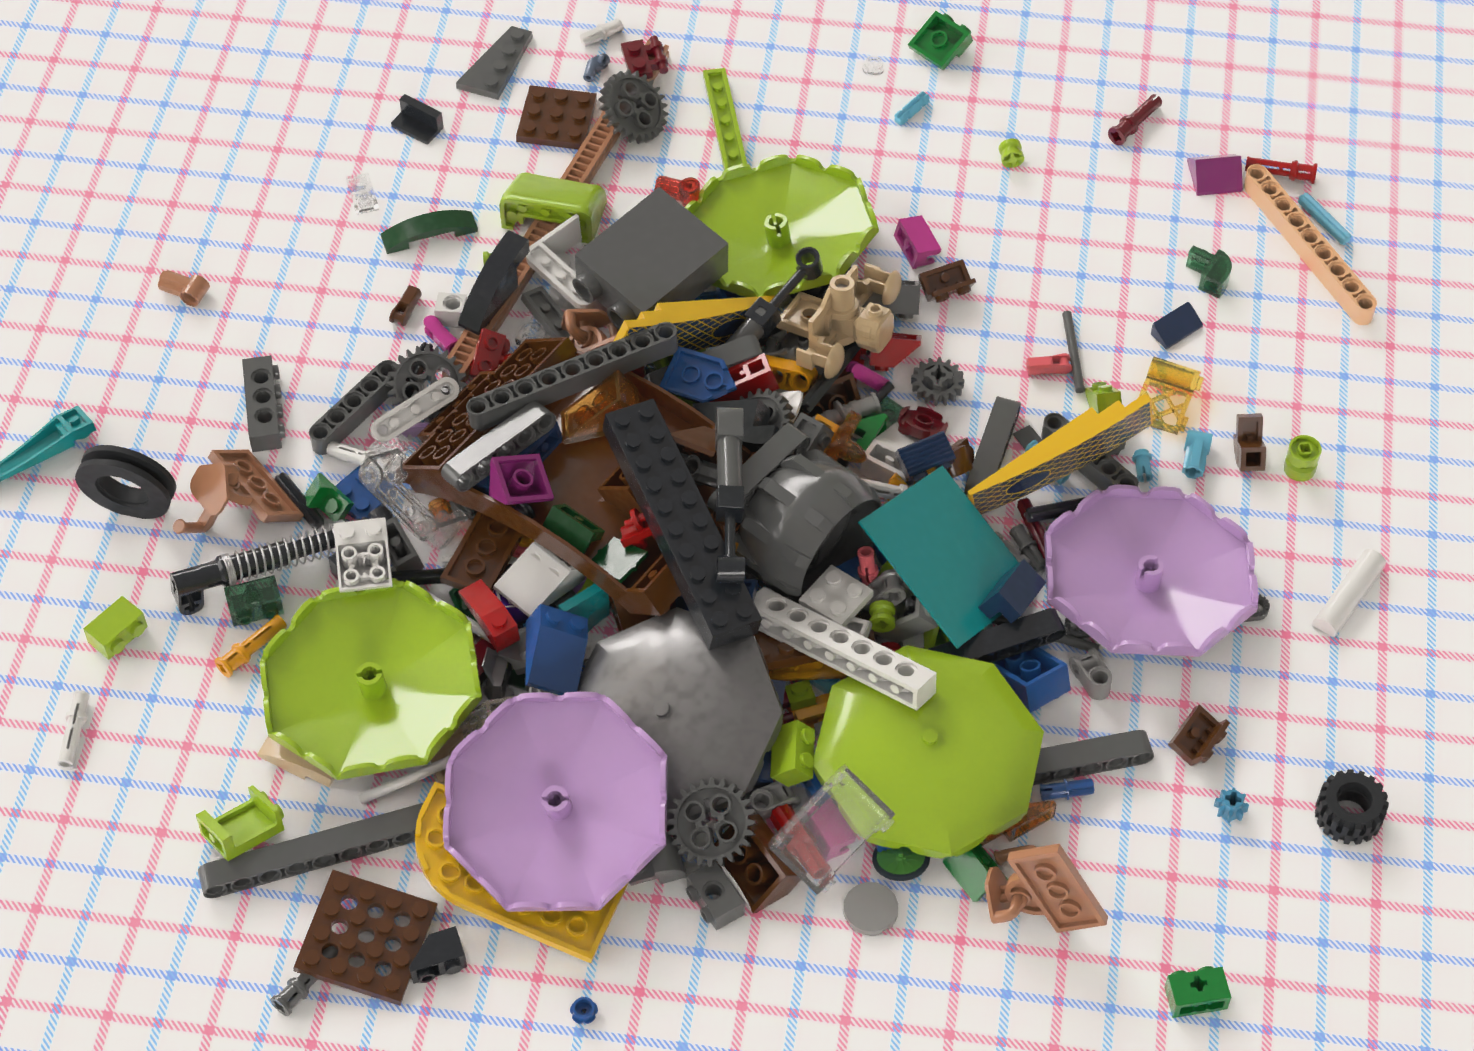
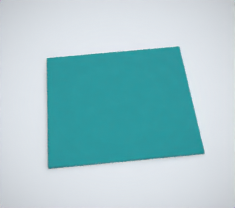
(942, 552)

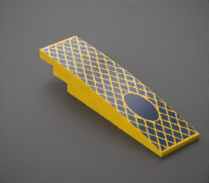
(698, 322)
(1063, 453)

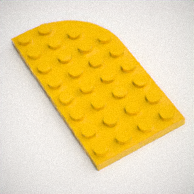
(568, 931)

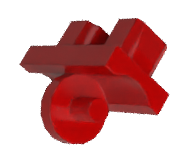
(635, 530)

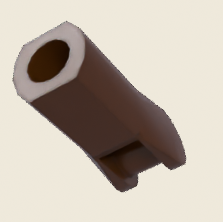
(406, 305)

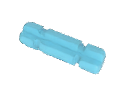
(911, 108)

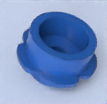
(581, 1004)

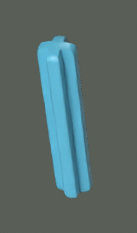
(1324, 218)

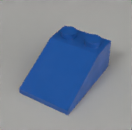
(555, 649)
(1035, 677)

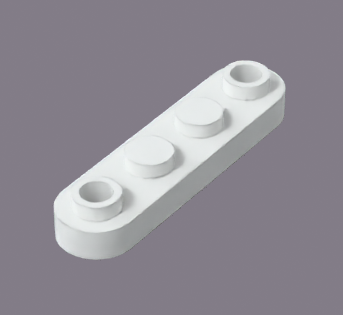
(414, 409)

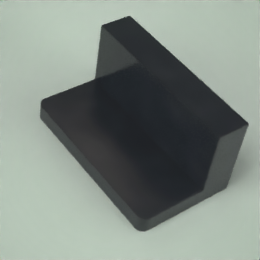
(418, 120)

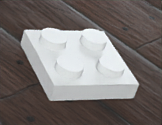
(836, 596)

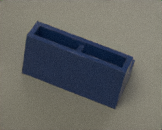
(1013, 592)

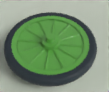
(899, 863)

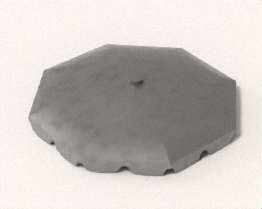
(700, 705)

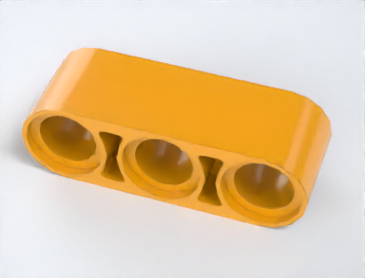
(791, 374)

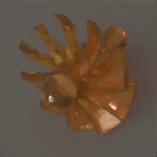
(843, 446)

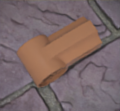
(189, 289)

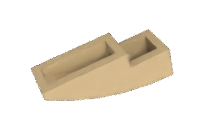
(289, 761)

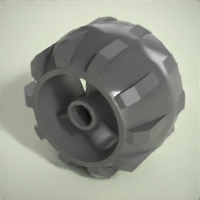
(804, 522)

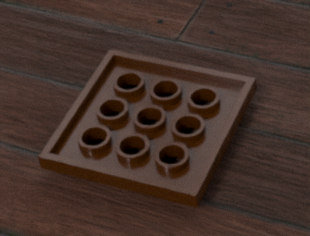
(364, 978)

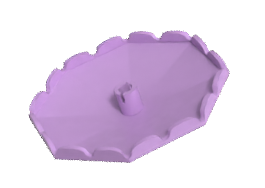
(1150, 571)
(555, 802)

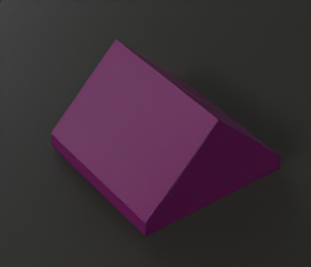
(1216, 174)
(519, 480)

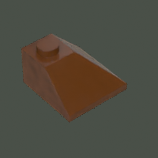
(698, 442)

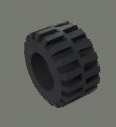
(1348, 825)

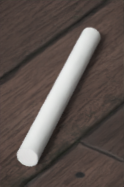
(403, 781)

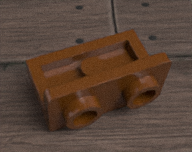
(946, 280)
(1198, 736)

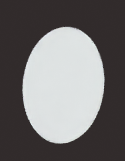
(736, 887)

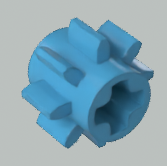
(1231, 805)

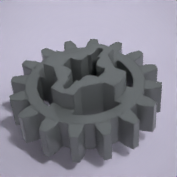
(926, 376)

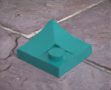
(590, 603)

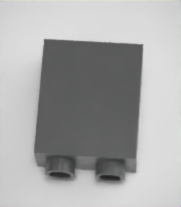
(650, 258)

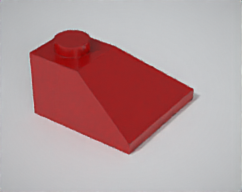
(895, 351)

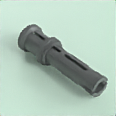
(297, 988)

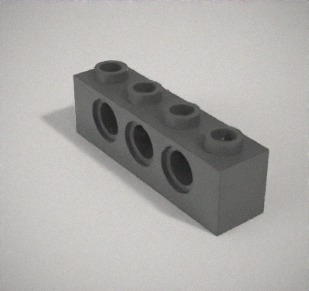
(262, 403)

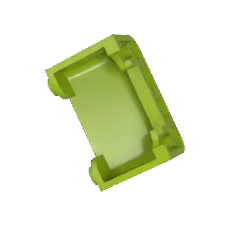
(553, 201)

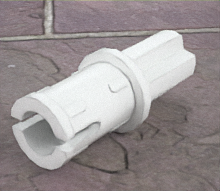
(602, 31)

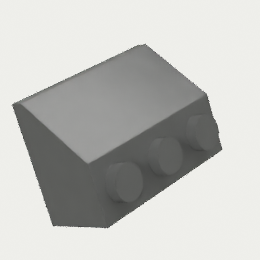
(905, 304)

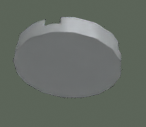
(870, 908)

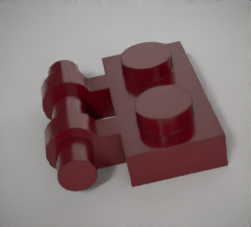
(636, 57)

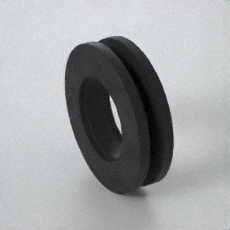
(154, 480)

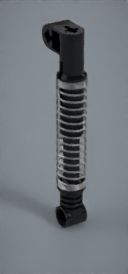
(227, 570)

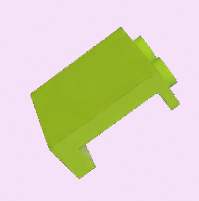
(243, 825)

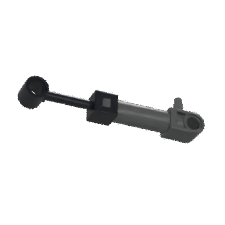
(764, 315)
(730, 491)

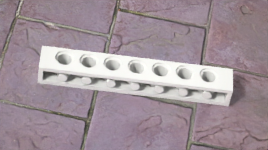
(845, 650)

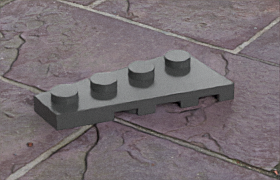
(496, 66)

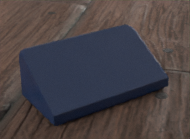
(1176, 325)

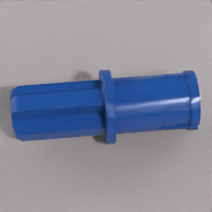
(1066, 789)

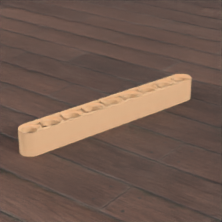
(1310, 245)

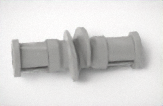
(863, 406)

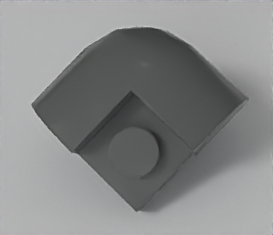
(665, 866)

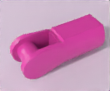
(439, 333)
(866, 375)

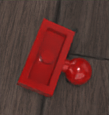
(488, 352)

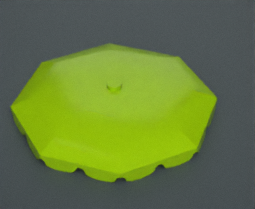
(778, 211)
(370, 679)
(945, 770)

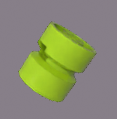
(1302, 458)

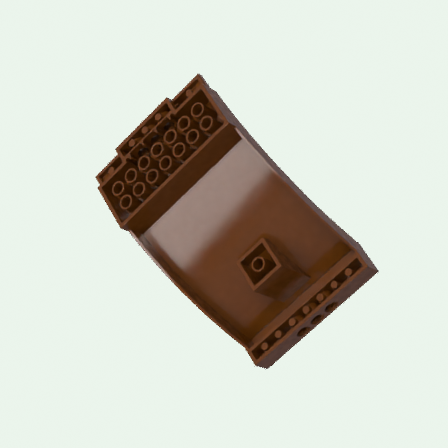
(579, 475)

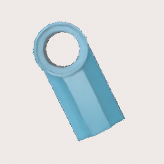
(1197, 448)

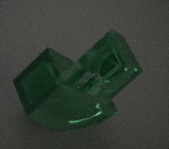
(1214, 270)

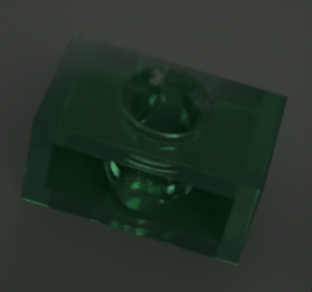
(262, 591)

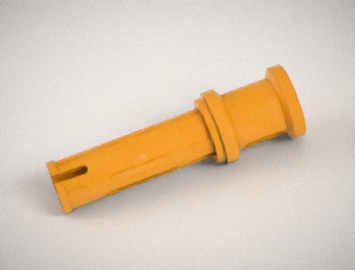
(242, 652)

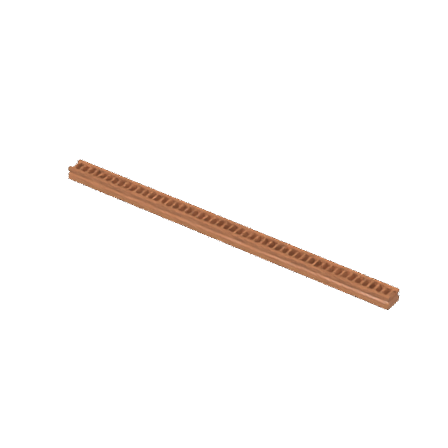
(581, 169)

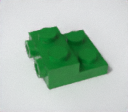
(941, 40)

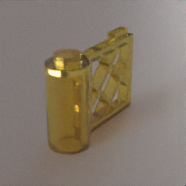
(1176, 380)

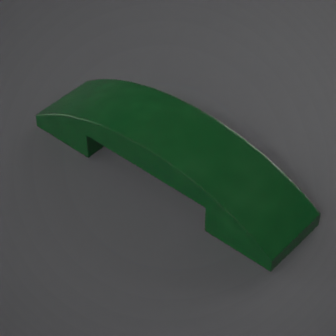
(426, 226)

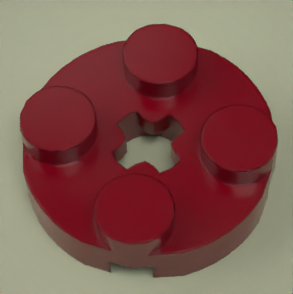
(920, 422)

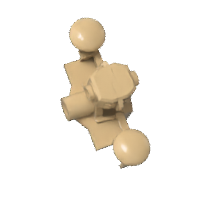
(842, 319)

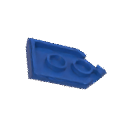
(697, 376)

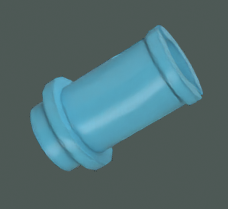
(1142, 462)

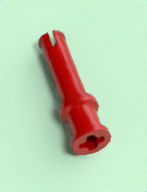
(1294, 168)

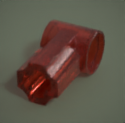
(680, 190)

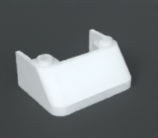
(553, 264)

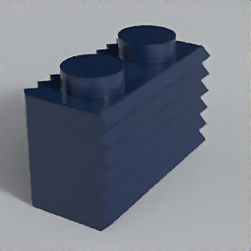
(925, 456)

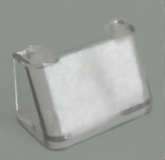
(384, 478)
(830, 829)

